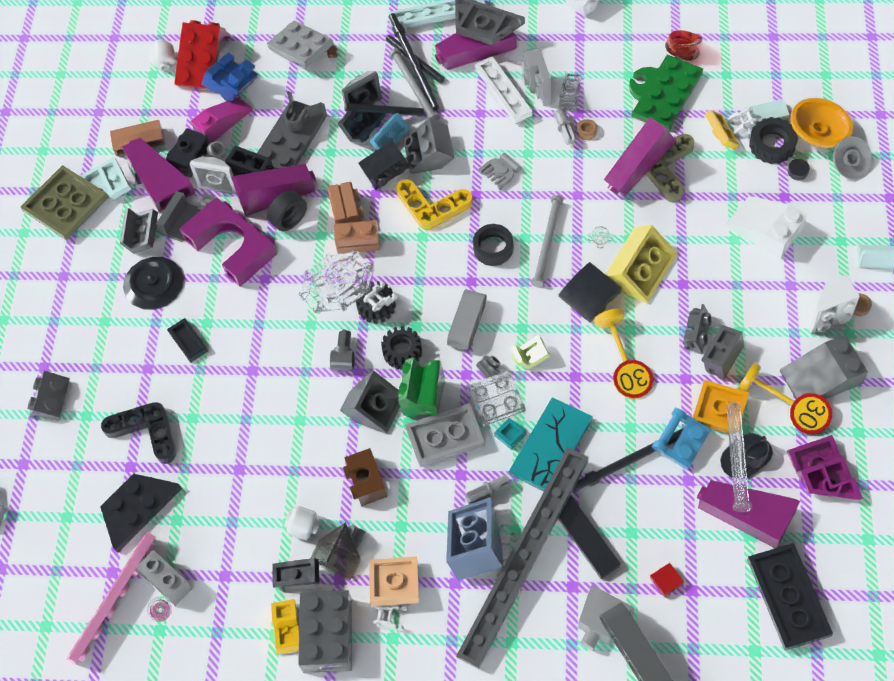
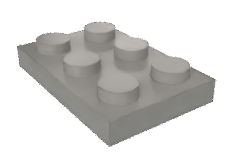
(300, 43)
(445, 435)

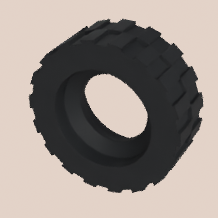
(773, 154)

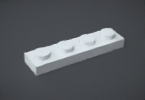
(503, 90)

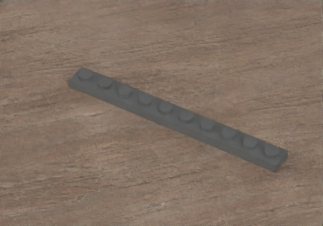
(522, 558)

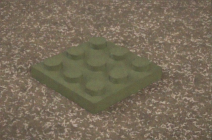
(64, 202)

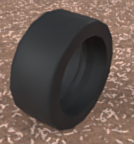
(286, 210)
(496, 258)

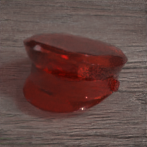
(683, 45)

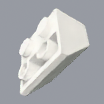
(835, 304)

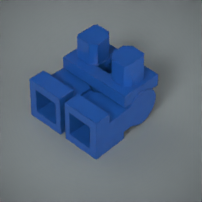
(229, 77)

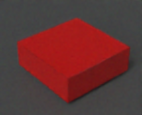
(666, 579)

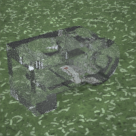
(570, 92)

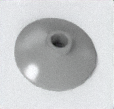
(859, 155)

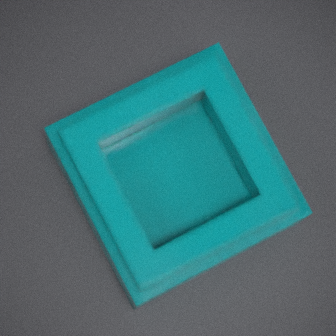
(510, 433)

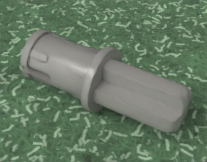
(565, 126)
(488, 489)

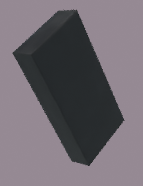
(187, 340)

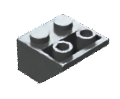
(429, 147)

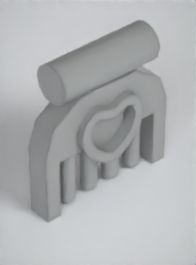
(502, 168)

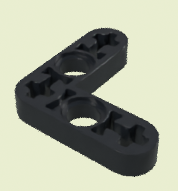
(152, 423)

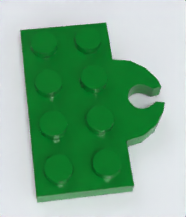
(664, 90)

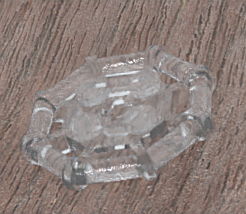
(325, 283)

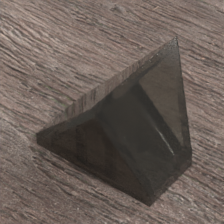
(338, 553)

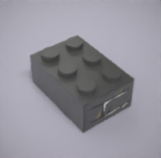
(325, 631)

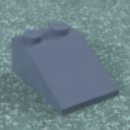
(473, 540)

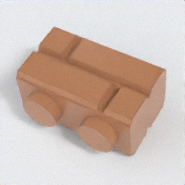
(344, 204)
(356, 236)

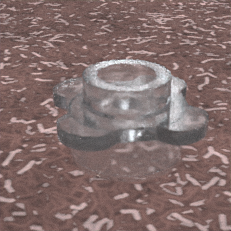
(604, 233)

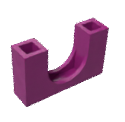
(220, 218)

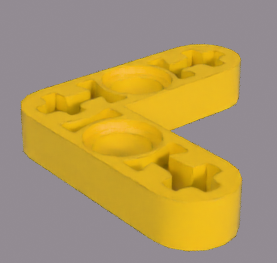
(428, 210)

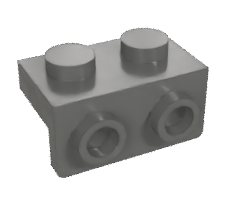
(138, 230)
(48, 396)

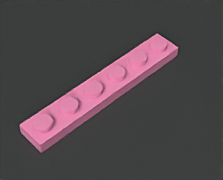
(107, 606)

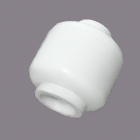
(162, 54)
(301, 522)

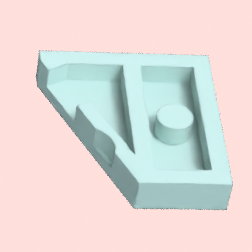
(109, 178)

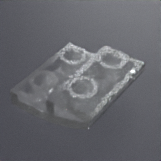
(496, 398)

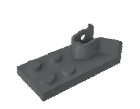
(293, 133)

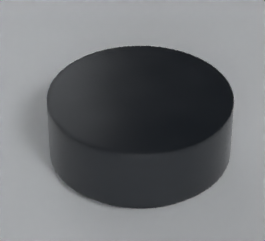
(798, 169)

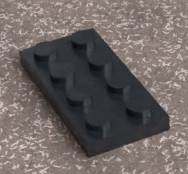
(789, 596)

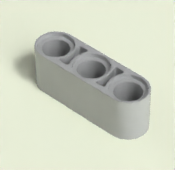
(466, 319)

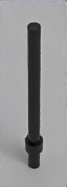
(399, 32)
(593, 477)

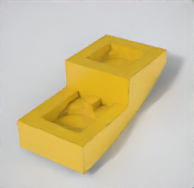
(285, 626)

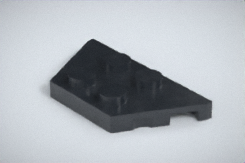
(135, 506)

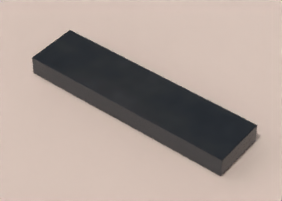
(588, 539)

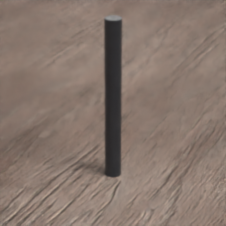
(424, 66)
(351, 107)

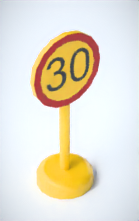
(631, 377)
(808, 413)

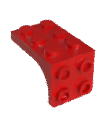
(197, 52)

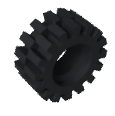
(367, 312)
(397, 337)

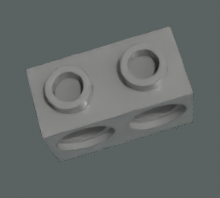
(164, 578)

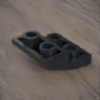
(589, 292)

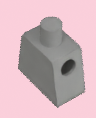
(589, 621)

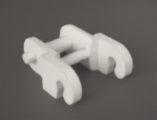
(745, 125)
(383, 301)
(379, 622)

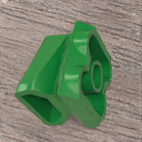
(421, 388)

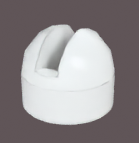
(217, 147)

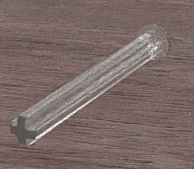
(738, 462)

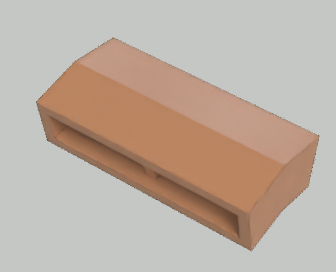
(150, 132)

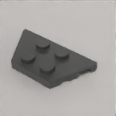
(484, 21)

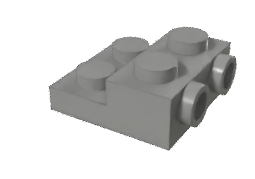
(537, 75)

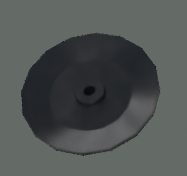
(153, 283)

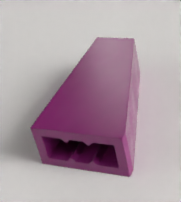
(461, 50)
(639, 157)
(156, 173)
(259, 189)
(766, 519)

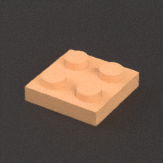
(394, 581)

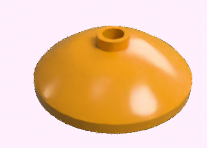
(821, 122)

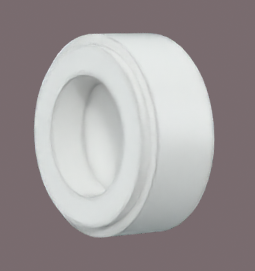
(128, 174)

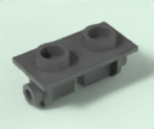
(699, 320)

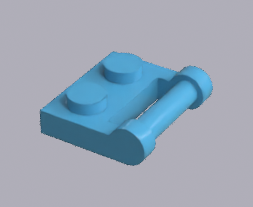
(688, 442)

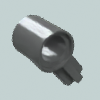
(342, 356)

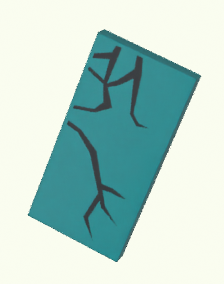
(555, 431)

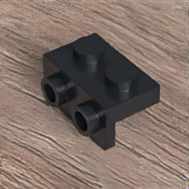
(359, 125)

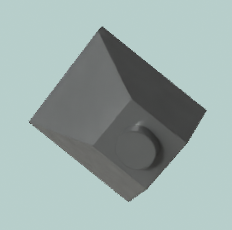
(363, 85)
(372, 403)

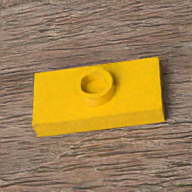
(721, 129)

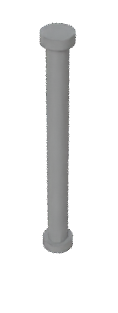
(395, 54)
(537, 280)

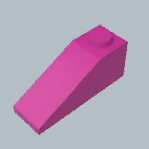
(220, 118)

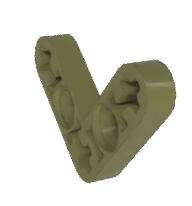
(661, 168)

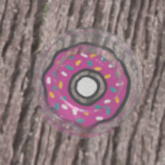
(159, 609)

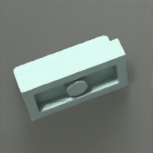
(875, 256)

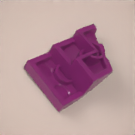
(823, 469)

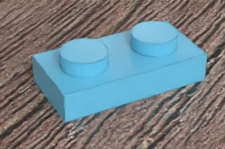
(393, 130)

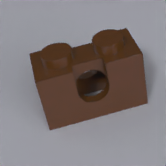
(361, 465)

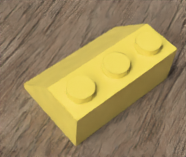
(642, 263)

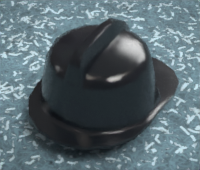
(757, 454)

